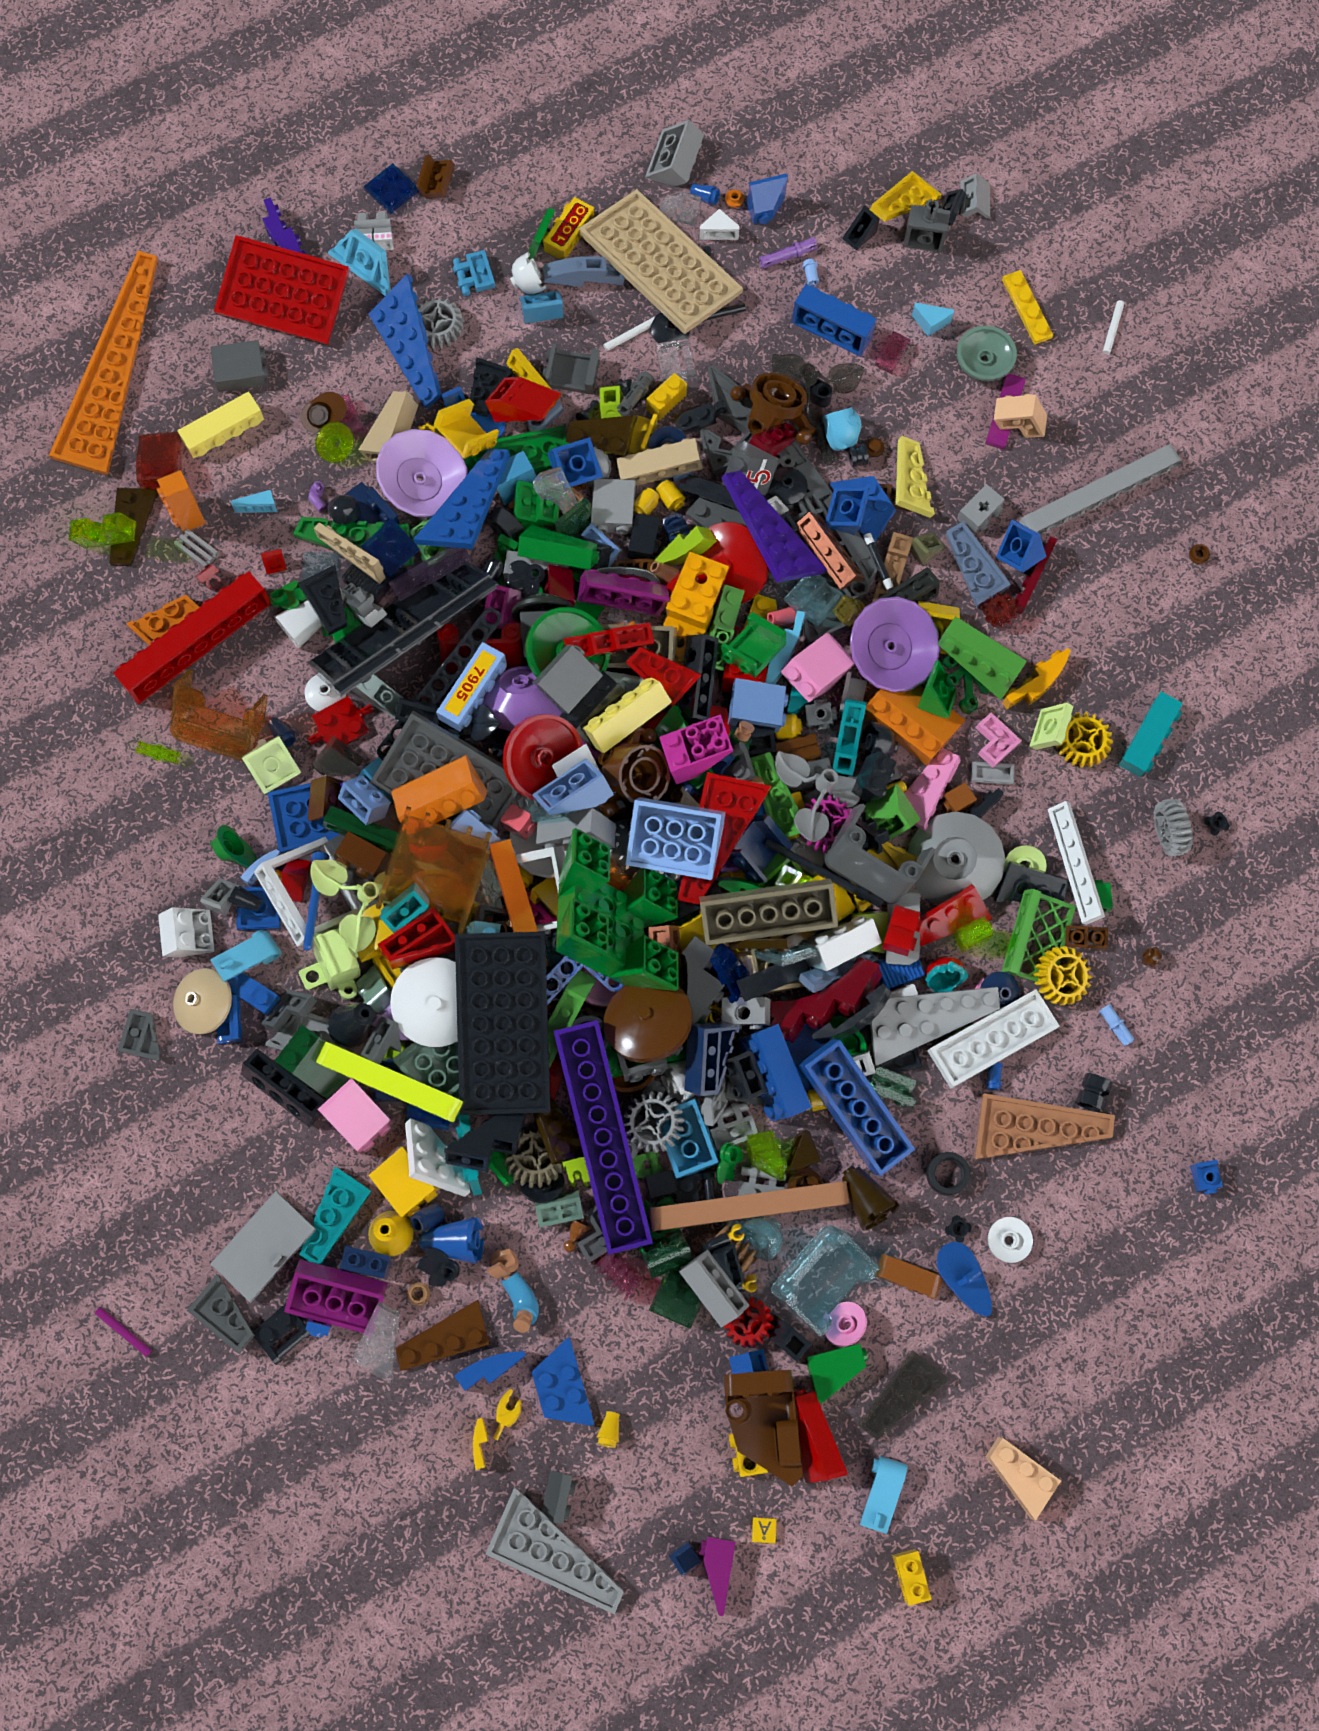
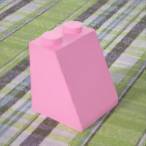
(818, 667)
(356, 1116)

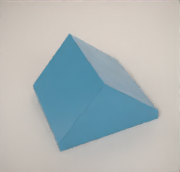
(542, 306)
(516, 469)

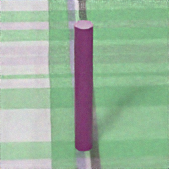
(123, 1331)

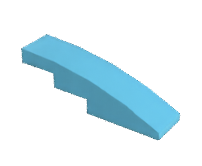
(784, 656)

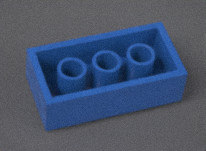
(833, 320)
(785, 1090)

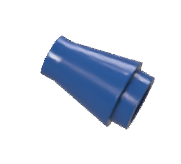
(708, 193)

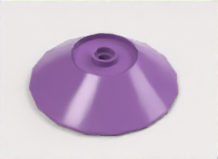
(912, 640)
(517, 698)

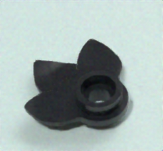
(522, 578)
(438, 1267)

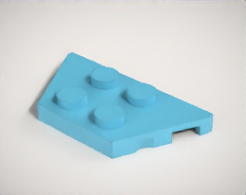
(364, 259)

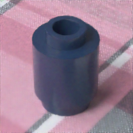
(427, 1218)

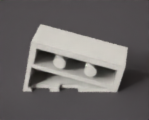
(843, 943)

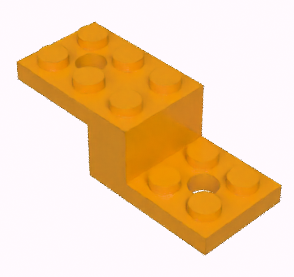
(692, 603)

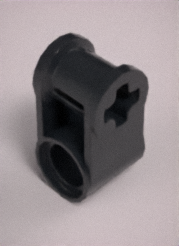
(816, 390)

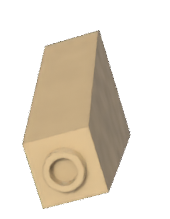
(394, 418)

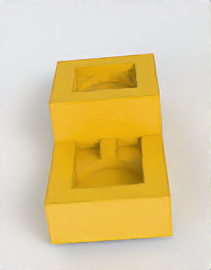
(480, 1436)

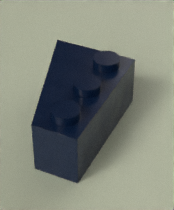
(706, 1056)

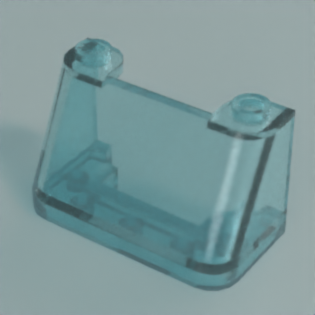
(823, 1277)

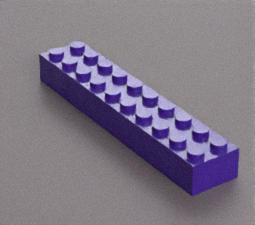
(603, 1137)

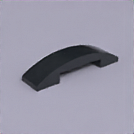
(877, 1000)

